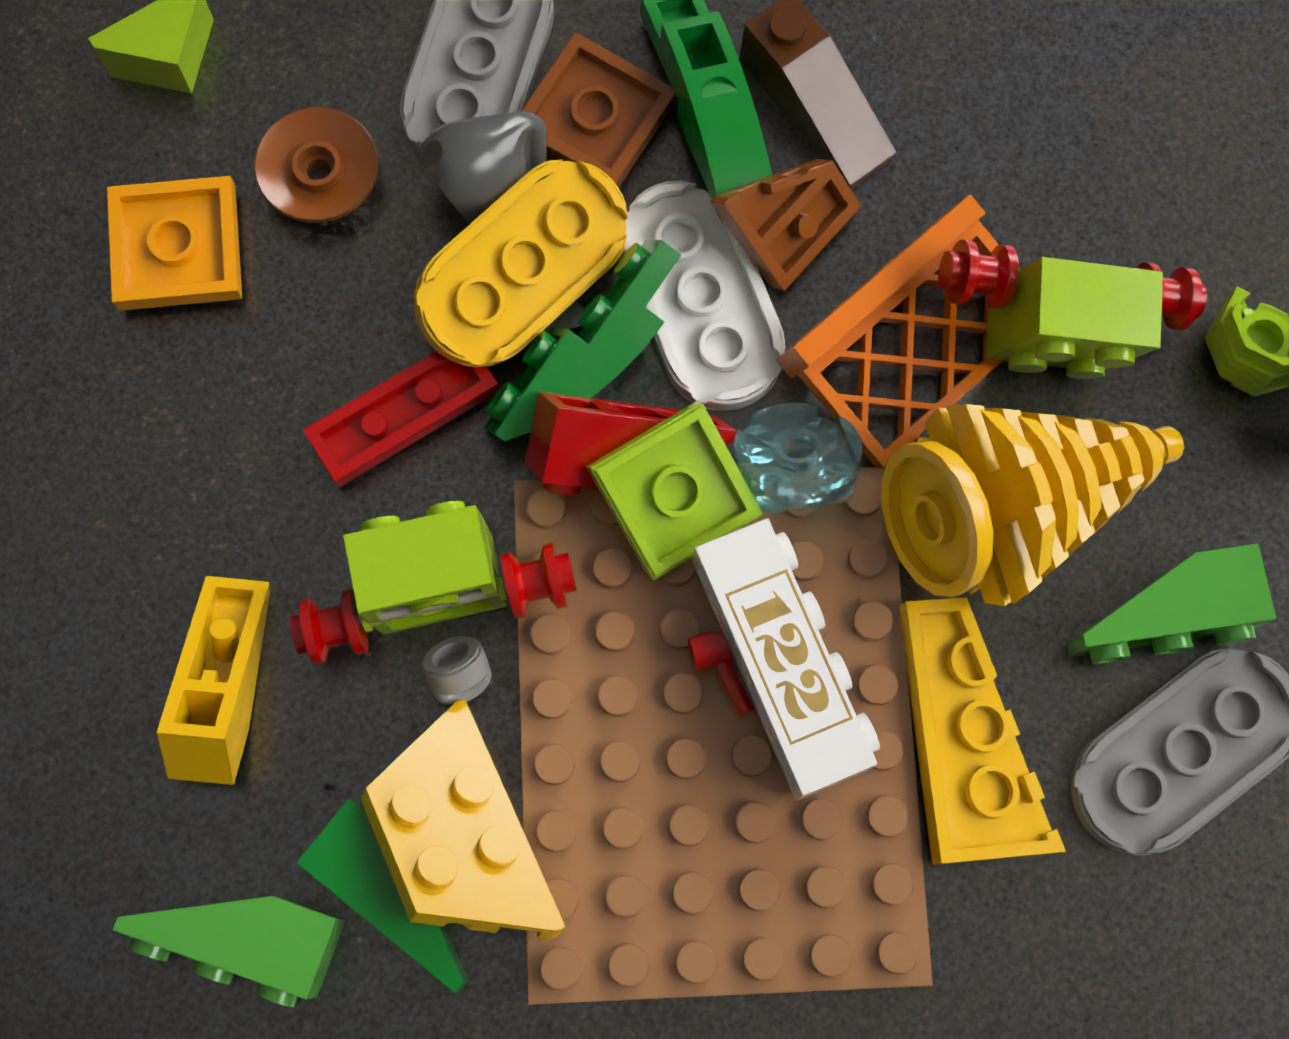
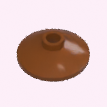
(311, 141)

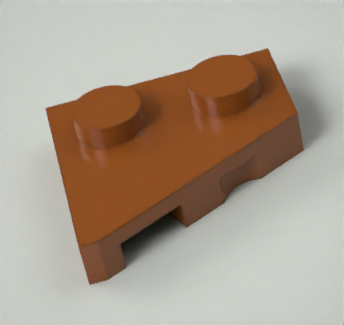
(788, 217)

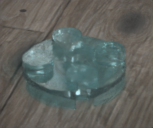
(785, 482)

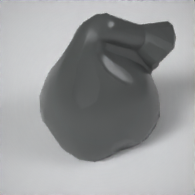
(483, 157)

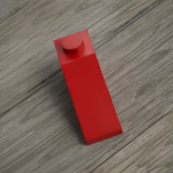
(579, 430)

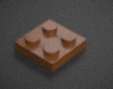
(599, 108)

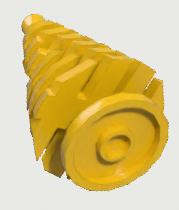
(1011, 494)

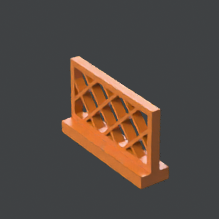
(872, 304)

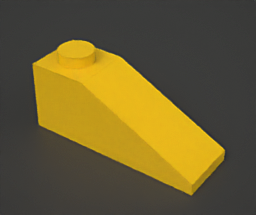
(215, 683)

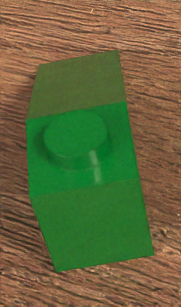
(354, 869)

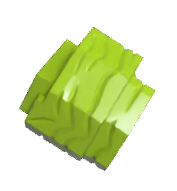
(1250, 345)

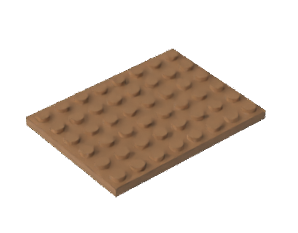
(669, 808)

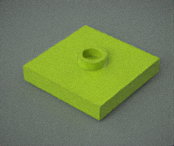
(674, 489)

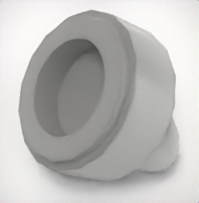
(456, 669)

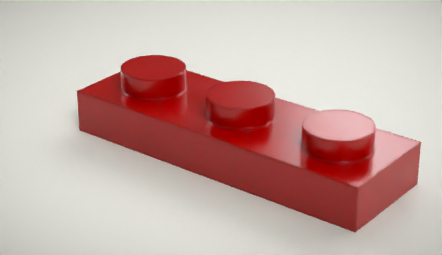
(397, 414)

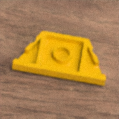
(456, 835)

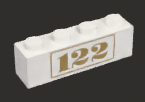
(784, 658)

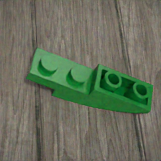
(710, 92)
(611, 338)

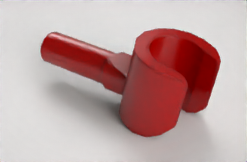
(712, 651)

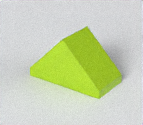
(157, 44)

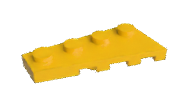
(970, 763)

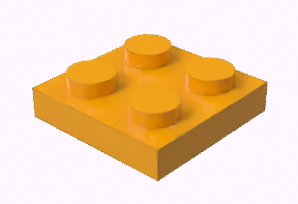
(174, 243)

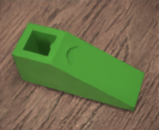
(1201, 597)
(257, 938)

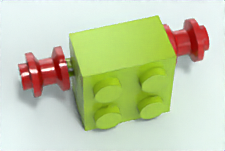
(1069, 309)
(426, 575)

